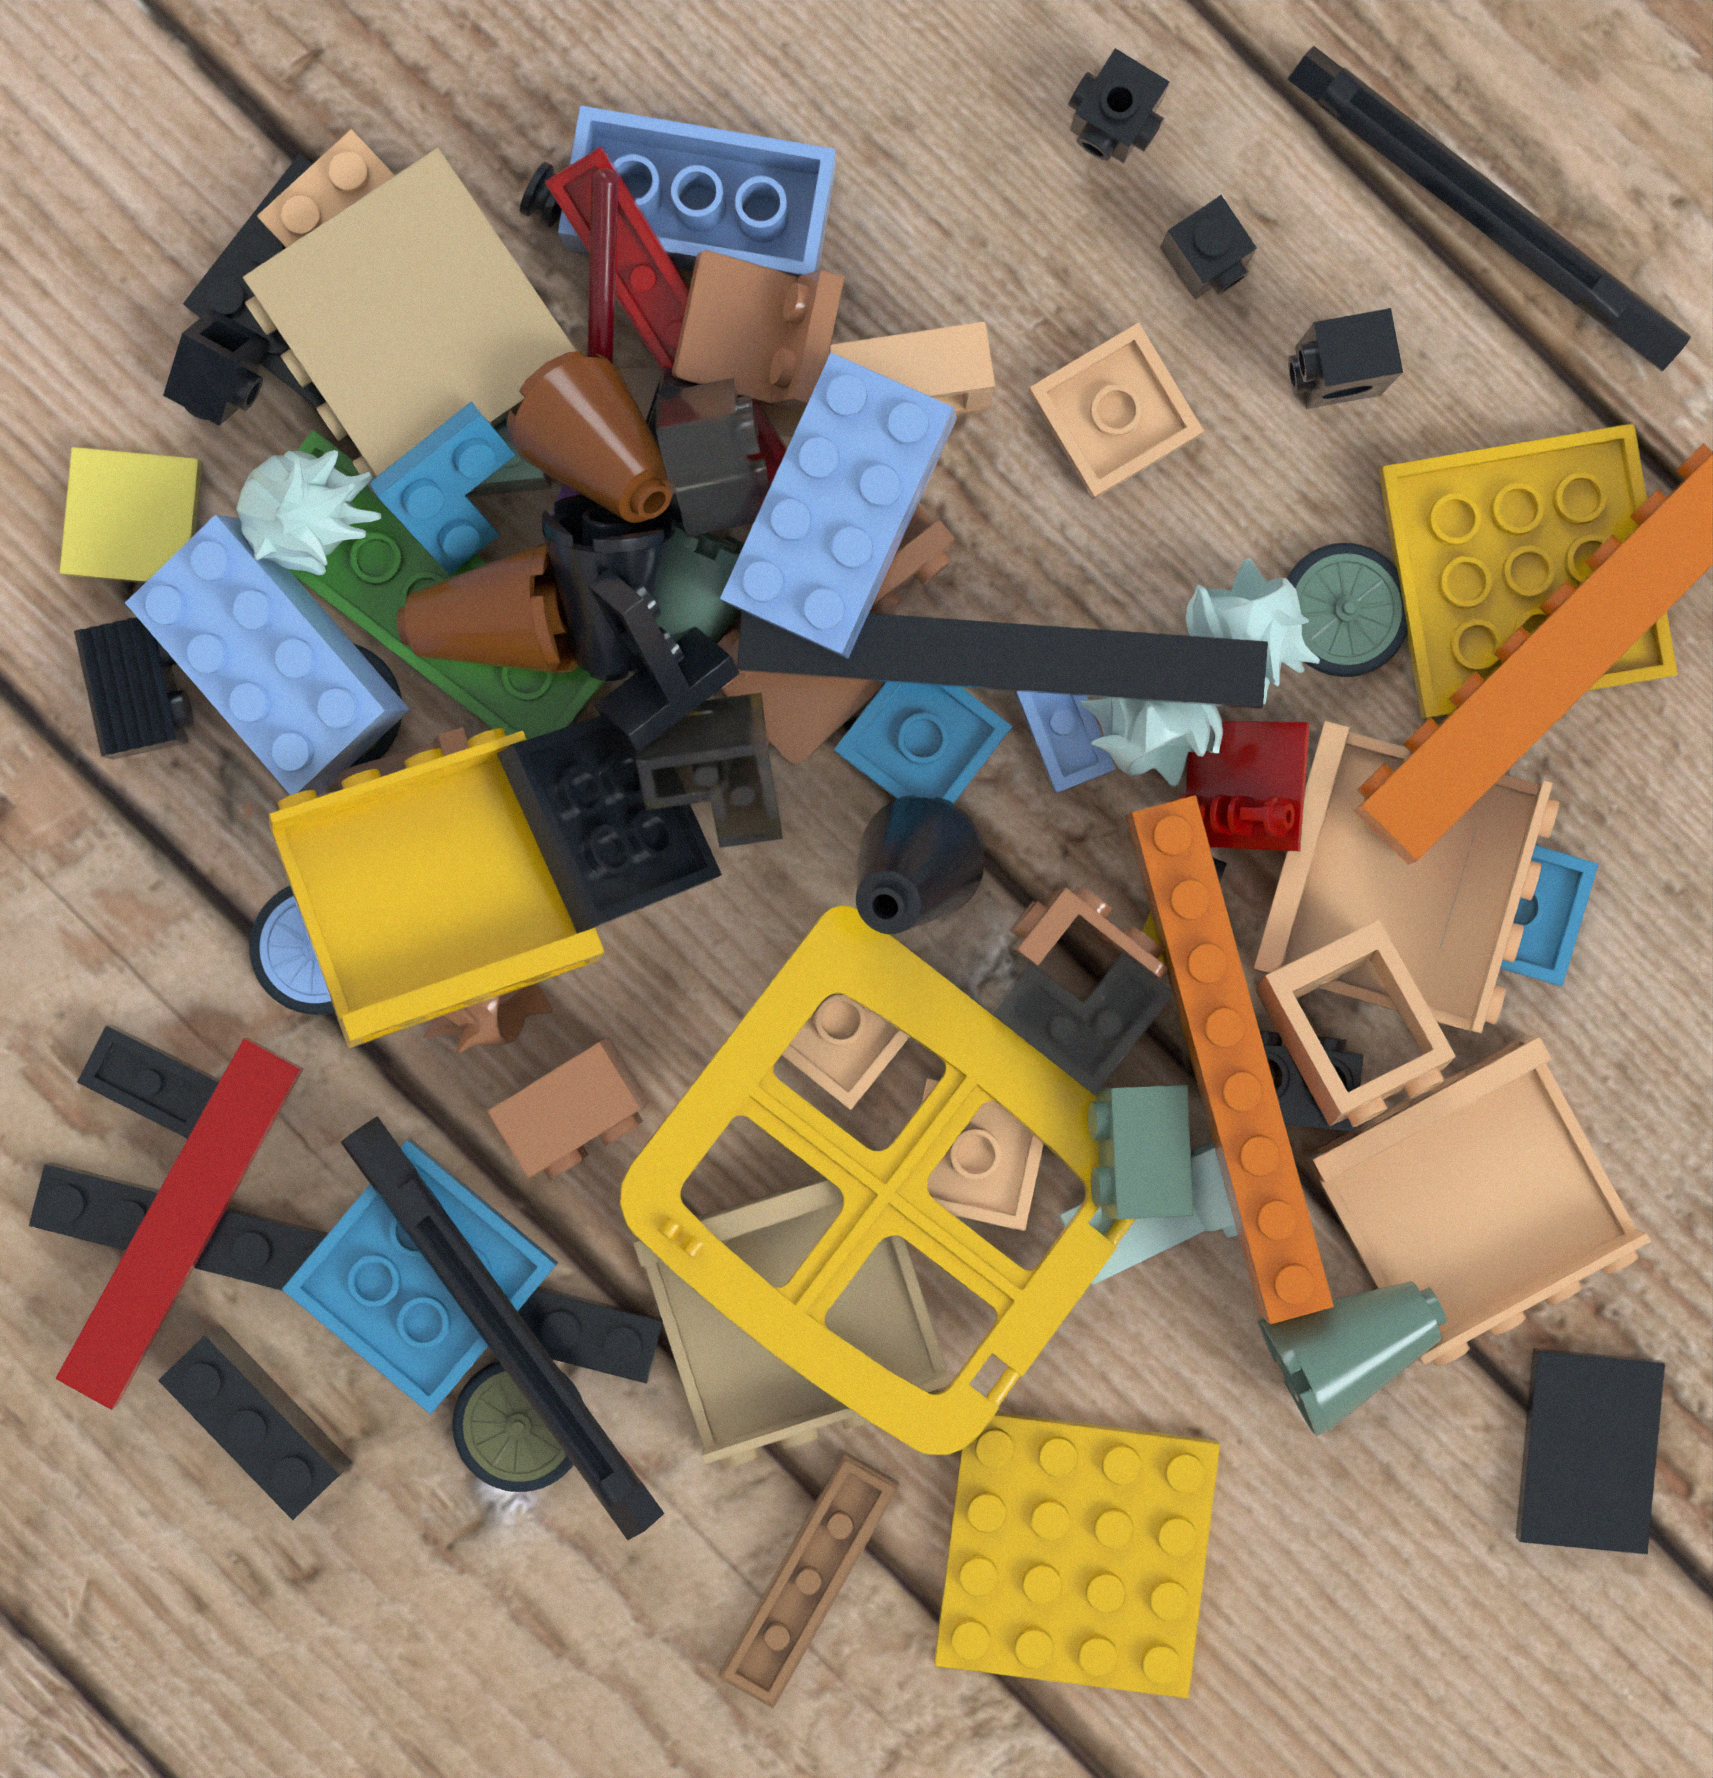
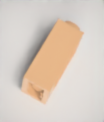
(940, 362)
(1279, 997)

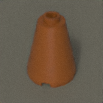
(591, 436)
(493, 616)

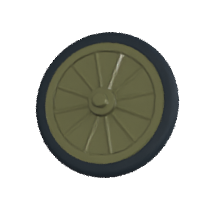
(504, 1436)

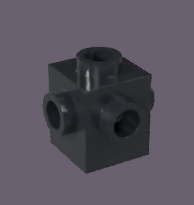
(1131, 92)

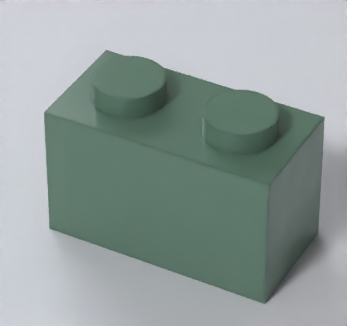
(1142, 1152)

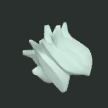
(301, 509)
(1254, 612)
(1155, 734)

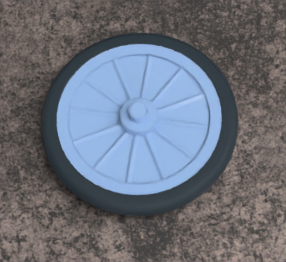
(285, 958)

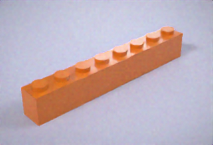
(1546, 668)
(1229, 1060)

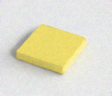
(127, 513)

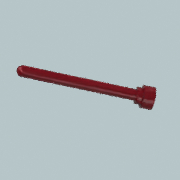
(602, 263)

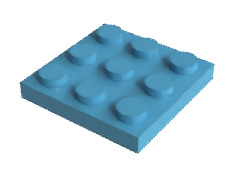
(388, 1301)

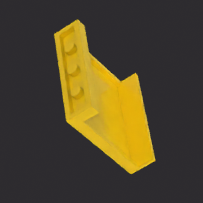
(425, 890)

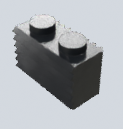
(132, 689)

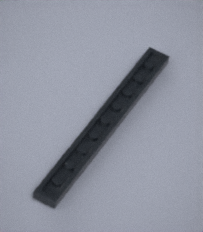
(274, 1250)

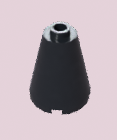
(581, 546)
(917, 863)

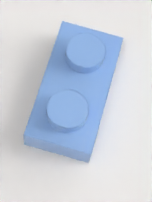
(1064, 738)

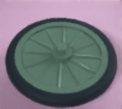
(1351, 608)

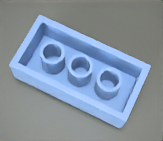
(715, 189)
(839, 505)
(267, 657)

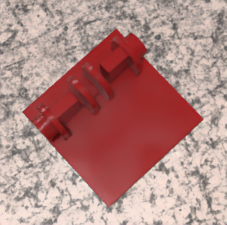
(1253, 786)

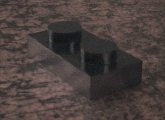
(148, 1080)

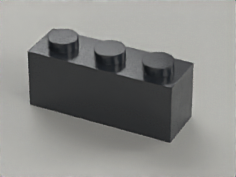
(255, 1421)

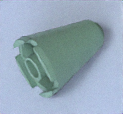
(694, 583)
(1352, 1350)

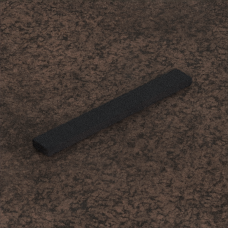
(1022, 659)

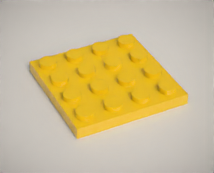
(1495, 536)
(1078, 1554)

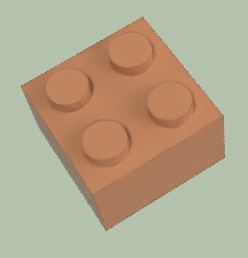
(568, 1108)

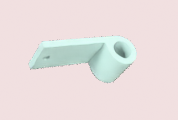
(1155, 1235)

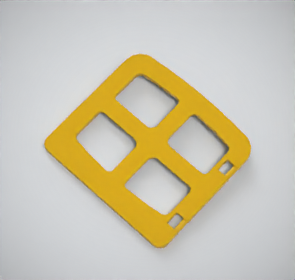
(880, 1189)

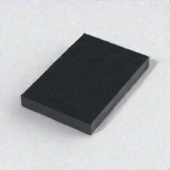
(1590, 1451)

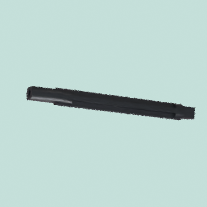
(1489, 209)
(502, 1328)

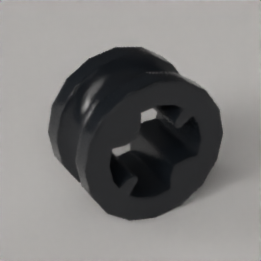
(539, 198)

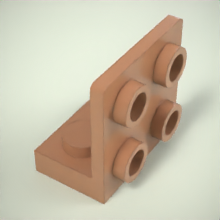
(757, 328)

